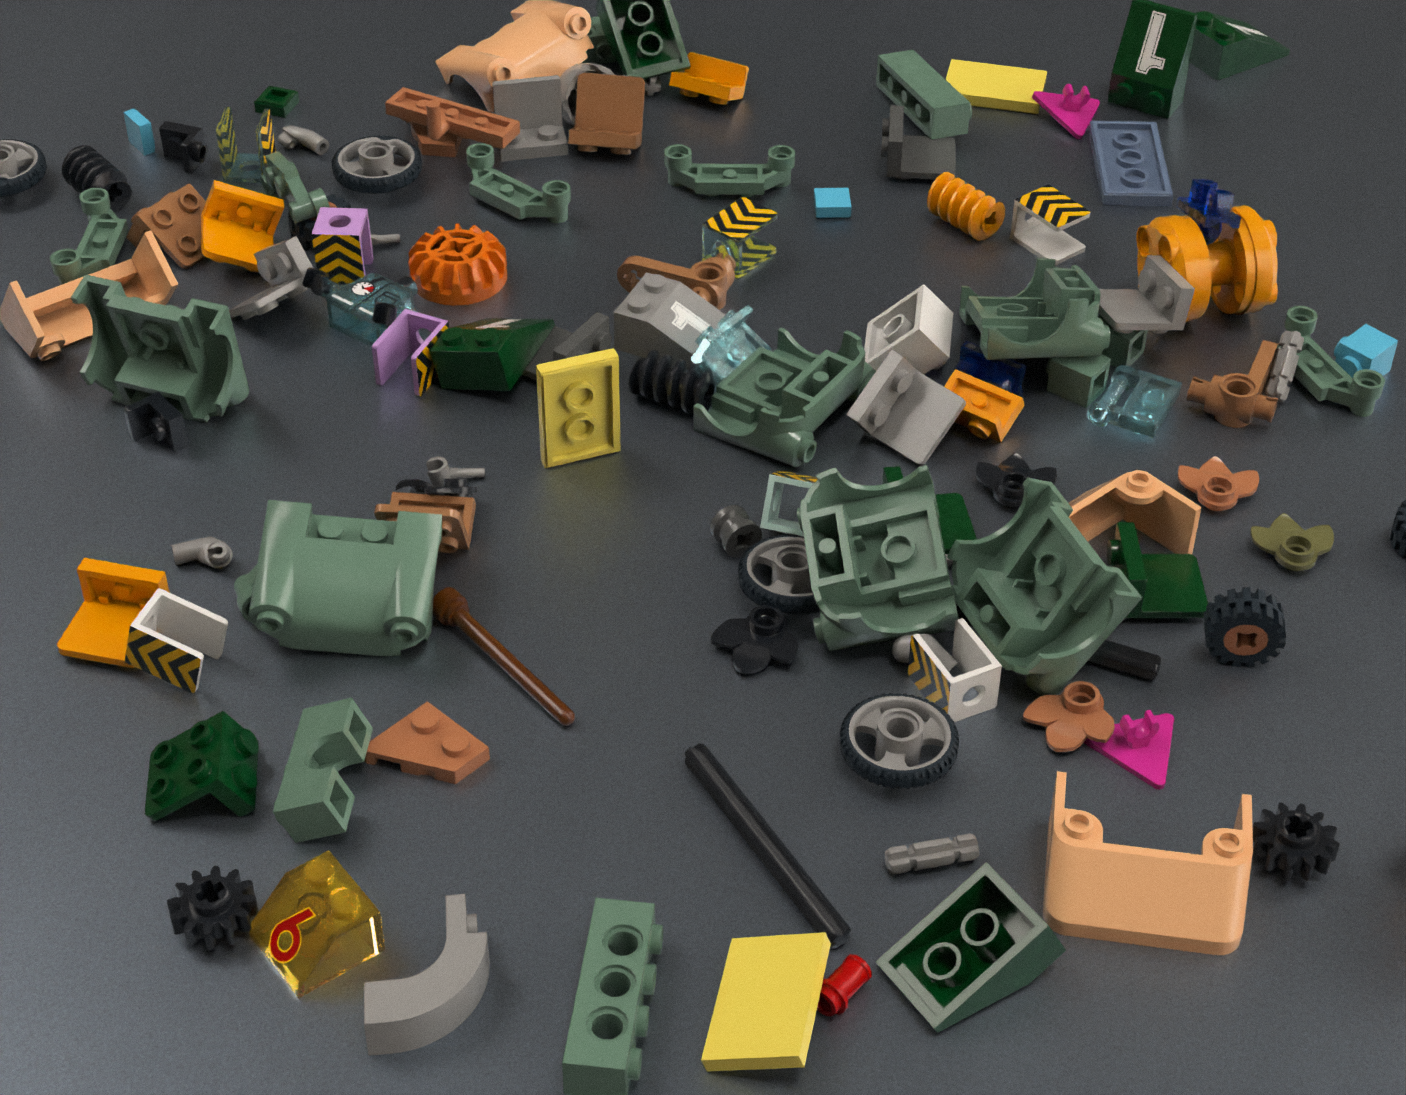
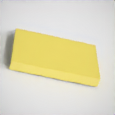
(997, 85)
(578, 407)
(766, 1002)

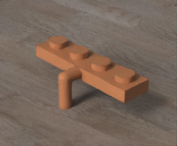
(452, 117)

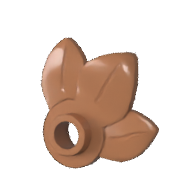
(1216, 485)
(1071, 717)

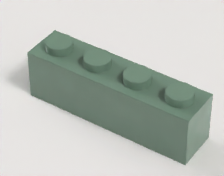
(924, 94)

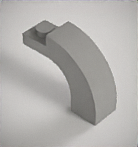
(433, 1003)

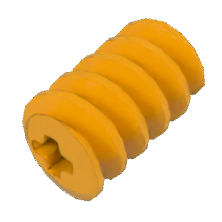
(965, 206)

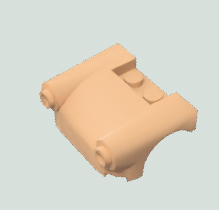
(539, 43)

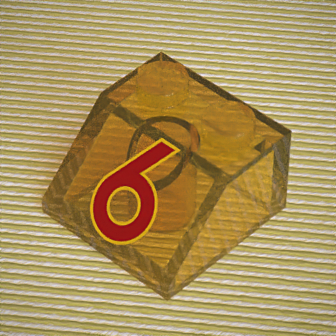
(317, 925)

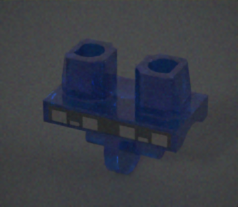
(1209, 208)
(998, 372)

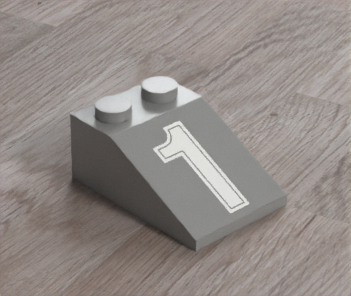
(663, 318)

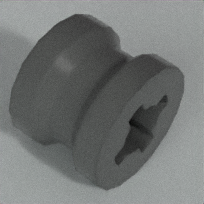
(735, 530)

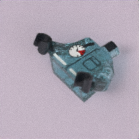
(364, 306)

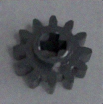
(1294, 841)
(212, 907)

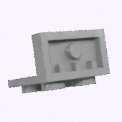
(539, 109)
(284, 269)
(1156, 305)
(906, 409)

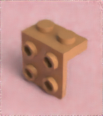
(608, 113)
(174, 224)
(456, 515)

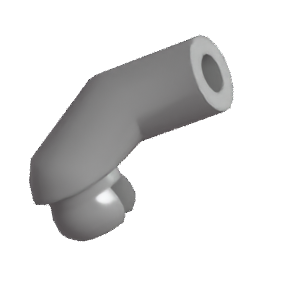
(308, 138)
(205, 550)
(901, 650)

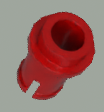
(842, 985)

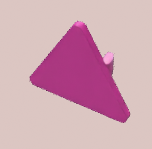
(1070, 110)
(1140, 746)

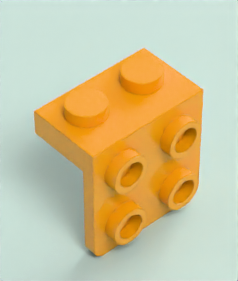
(238, 224)
(111, 602)

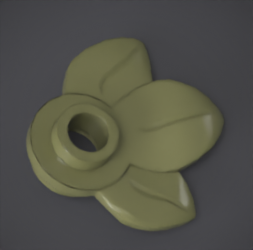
(1292, 544)

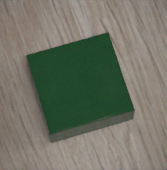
(278, 100)

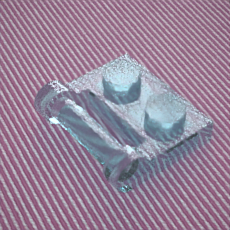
(1144, 408)

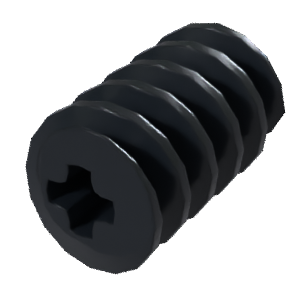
(88, 169)
(671, 384)

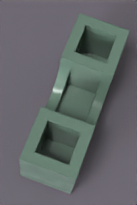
(1086, 378)
(312, 794)

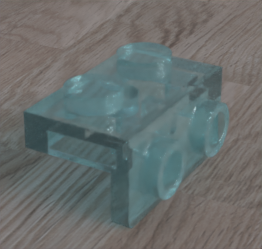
(727, 345)

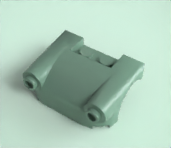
(1045, 320)
(162, 349)
(783, 397)
(876, 559)
(345, 580)
(1040, 591)

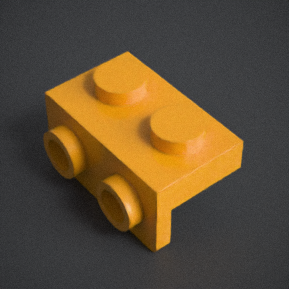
(712, 77)
(987, 409)

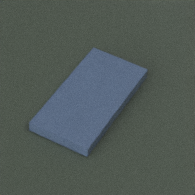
(1130, 163)

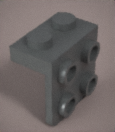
(914, 155)
(562, 344)

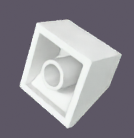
(913, 327)

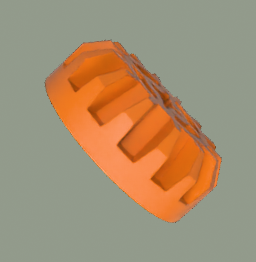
(458, 265)

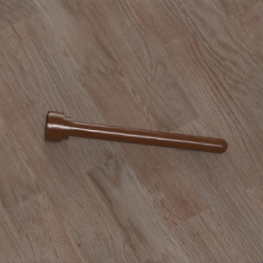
(453, 610)

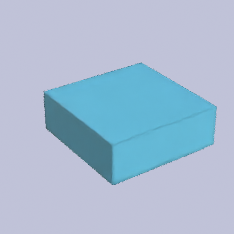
(139, 131)
(832, 202)

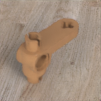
(706, 278)
(1239, 396)

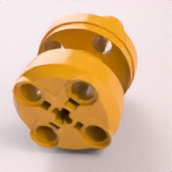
(1233, 270)

